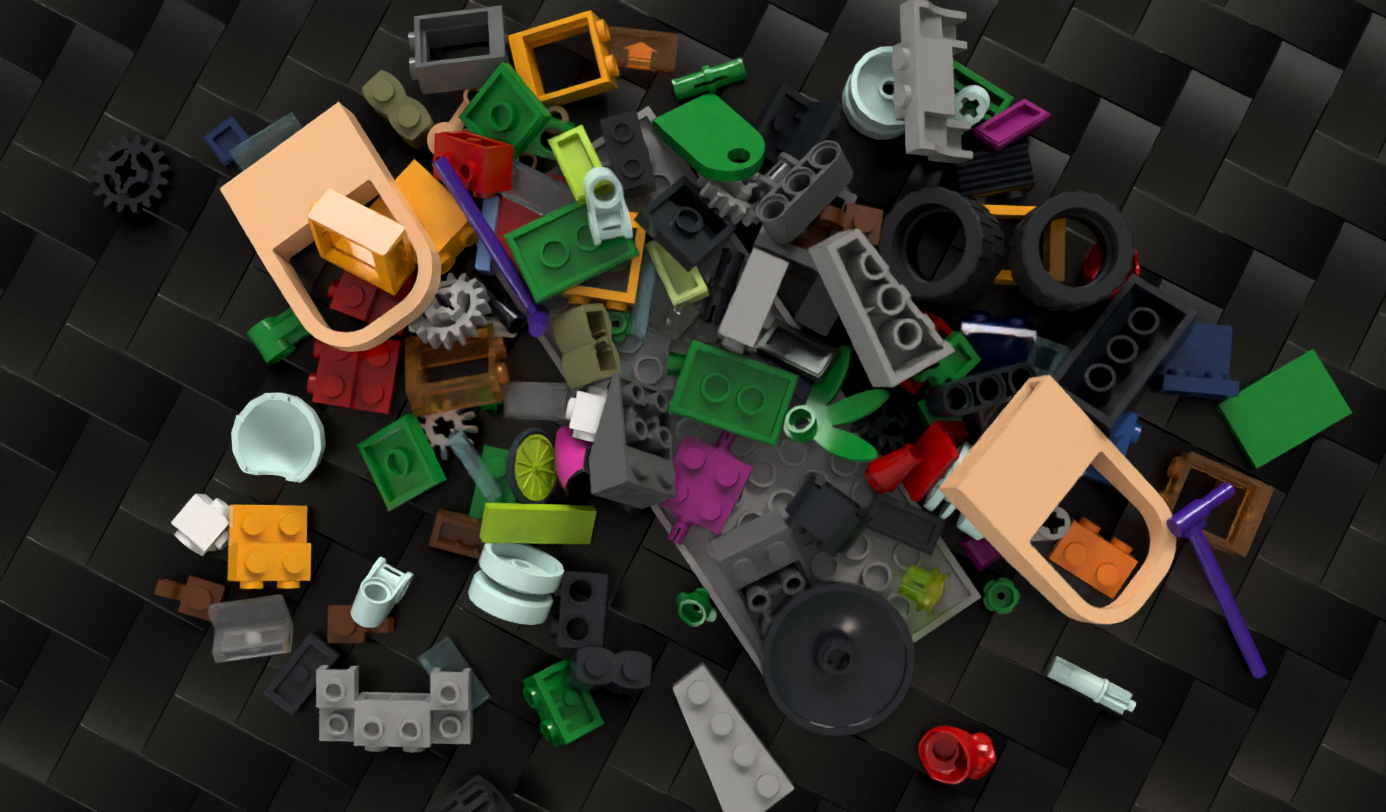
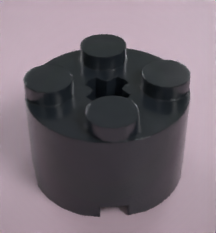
(827, 515)

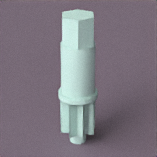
(1091, 685)

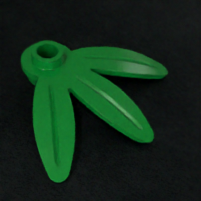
(824, 418)

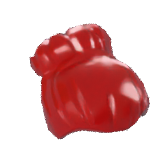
(954, 754)

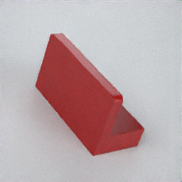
(938, 455)

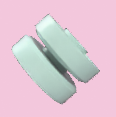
(869, 96)
(516, 582)

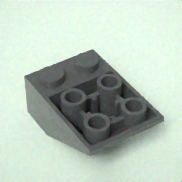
(633, 446)
(762, 568)

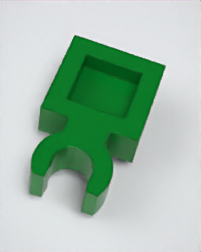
(952, 366)

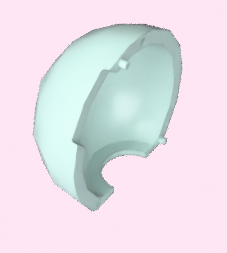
(278, 437)

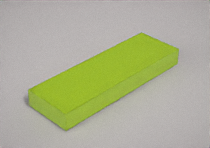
(537, 523)

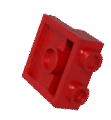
(364, 300)
(356, 379)

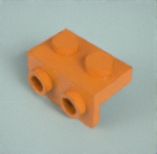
(1093, 557)

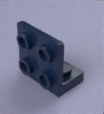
(1201, 365)

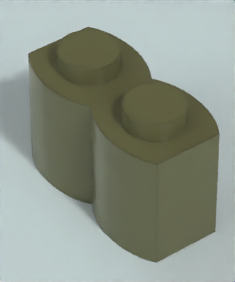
(396, 107)
(586, 346)

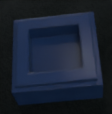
(224, 138)

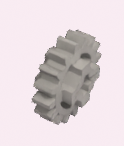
(733, 199)
(453, 312)

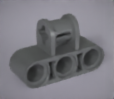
(801, 189)

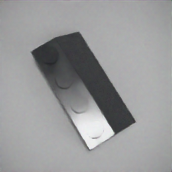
(1125, 353)

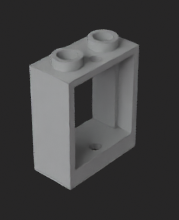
(751, 302)

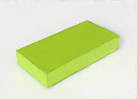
(576, 159)

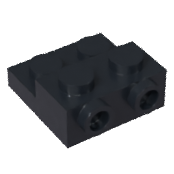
(685, 224)

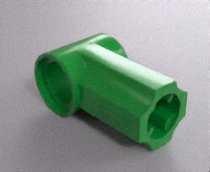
(278, 335)

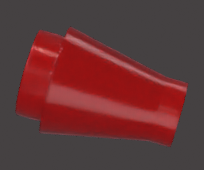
(891, 469)

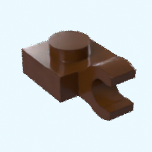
(852, 217)
(194, 596)
(345, 630)

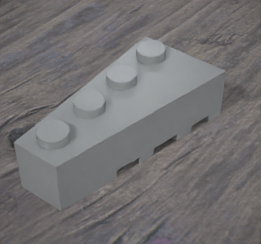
(876, 310)
(732, 753)

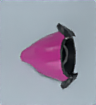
(573, 464)

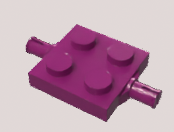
(706, 485)

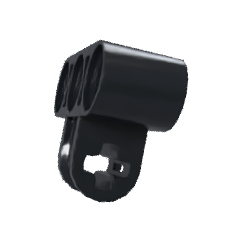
(968, 402)

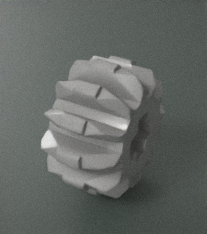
(440, 440)

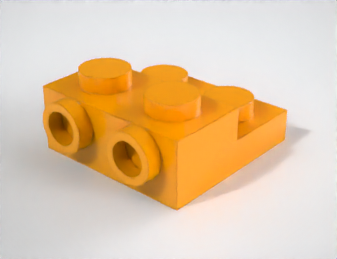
(268, 545)

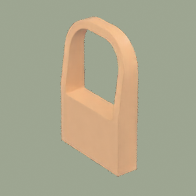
(274, 205)
(1024, 472)

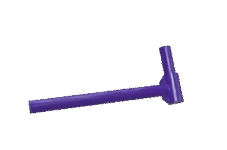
(538, 314)
(1189, 524)

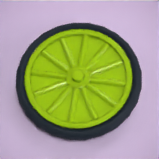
(532, 467)

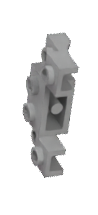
(926, 81)
(394, 719)

